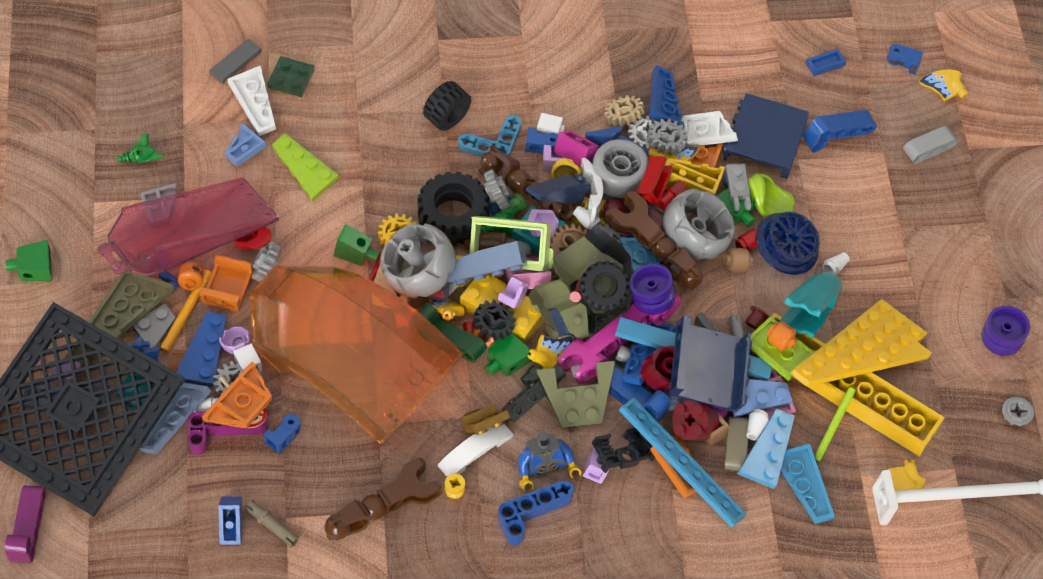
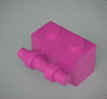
(574, 147)

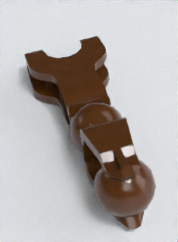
(519, 180)
(651, 237)
(398, 493)

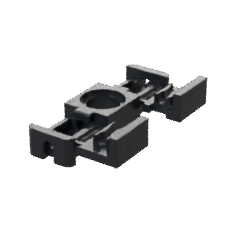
(636, 451)

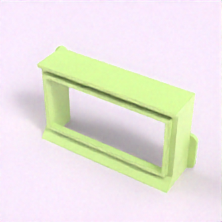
(545, 254)

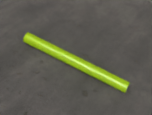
(834, 423)

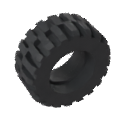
(448, 188)

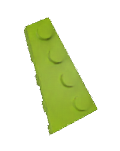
(305, 167)

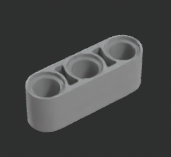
(930, 144)

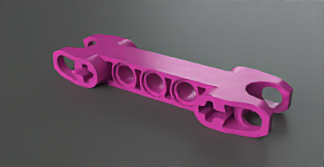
(605, 342)

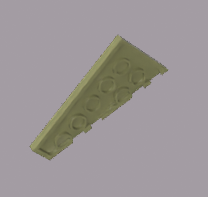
(125, 305)

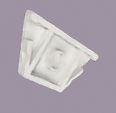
(707, 129)

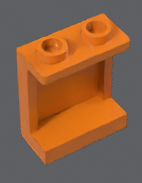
(227, 283)

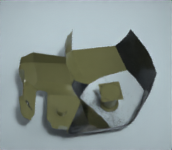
(569, 267)

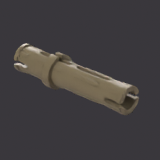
(265, 518)

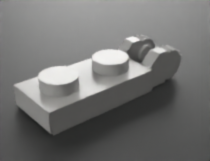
(738, 185)

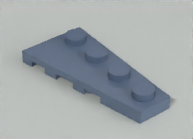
(177, 412)

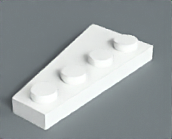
(253, 98)

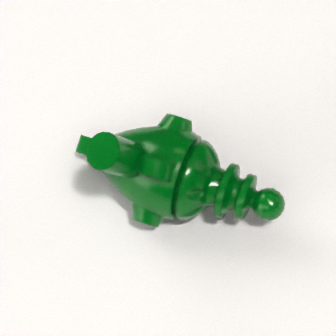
(141, 152)
(507, 214)

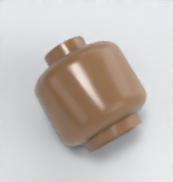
(737, 260)

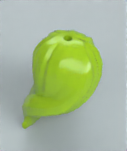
(768, 196)

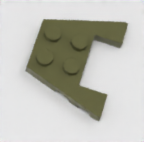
(579, 403)

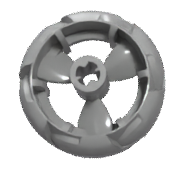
(692, 235)
(406, 246)

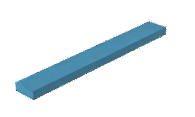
(659, 338)
(682, 462)

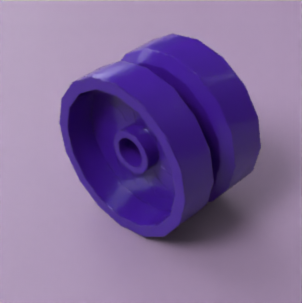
(652, 289)
(1005, 330)

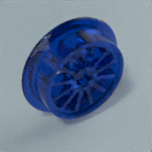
(790, 241)

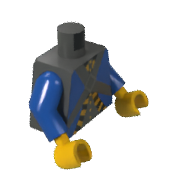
(543, 456)

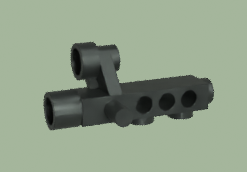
(531, 394)

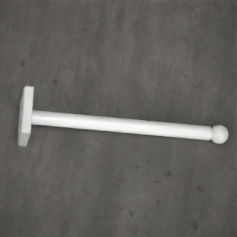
(887, 498)

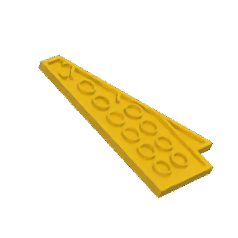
(869, 344)

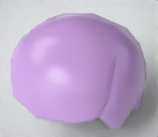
(234, 339)

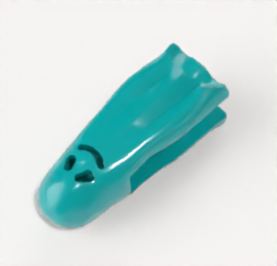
(812, 303)

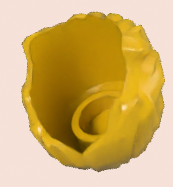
(564, 167)

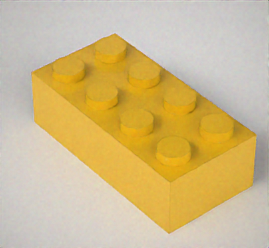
(479, 291)

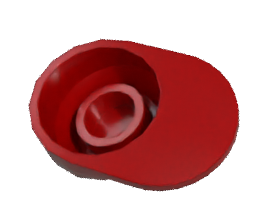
(254, 240)

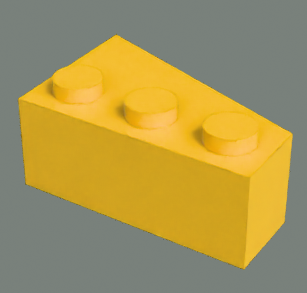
(694, 176)

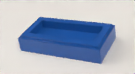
(825, 62)

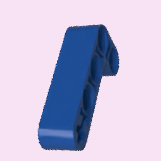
(838, 126)
(655, 404)
(561, 490)

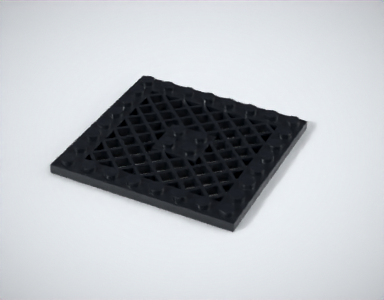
(76, 406)

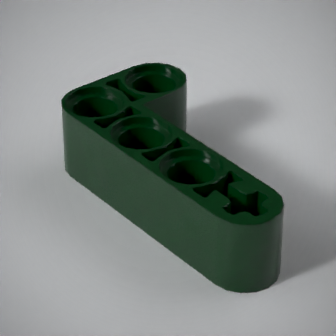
(466, 342)

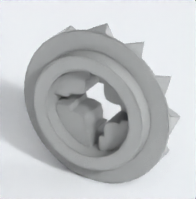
(1022, 406)

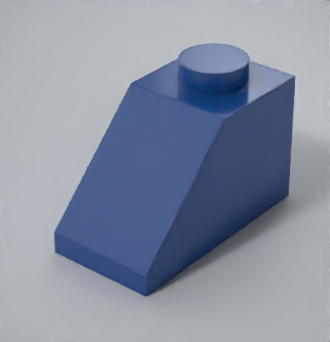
(230, 520)

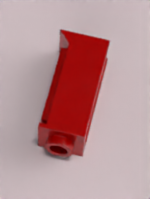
(655, 180)

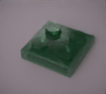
(291, 76)

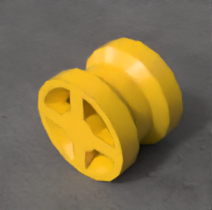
(457, 490)

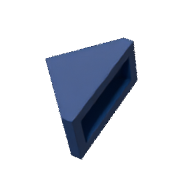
(602, 136)

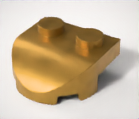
(480, 419)

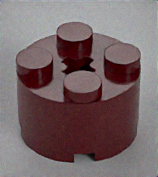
(657, 368)
(694, 420)

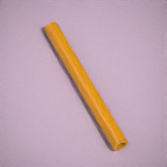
(183, 315)

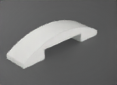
(596, 188)
(473, 448)

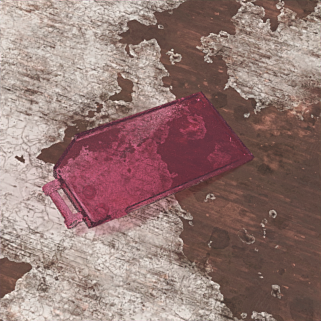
(184, 226)

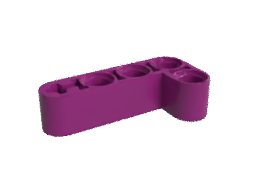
(207, 429)
(23, 541)

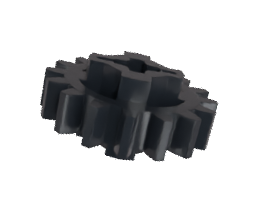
(494, 320)

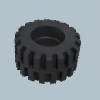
(447, 105)
(619, 278)

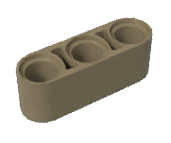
(736, 443)

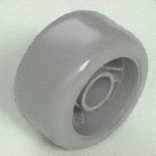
(620, 166)

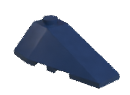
(561, 189)

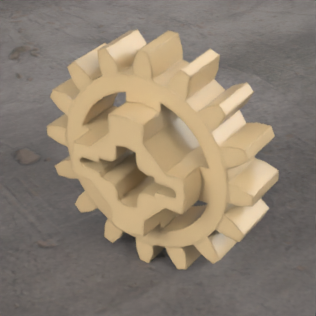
(624, 111)

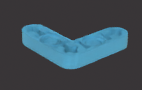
(502, 145)

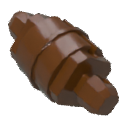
(489, 240)

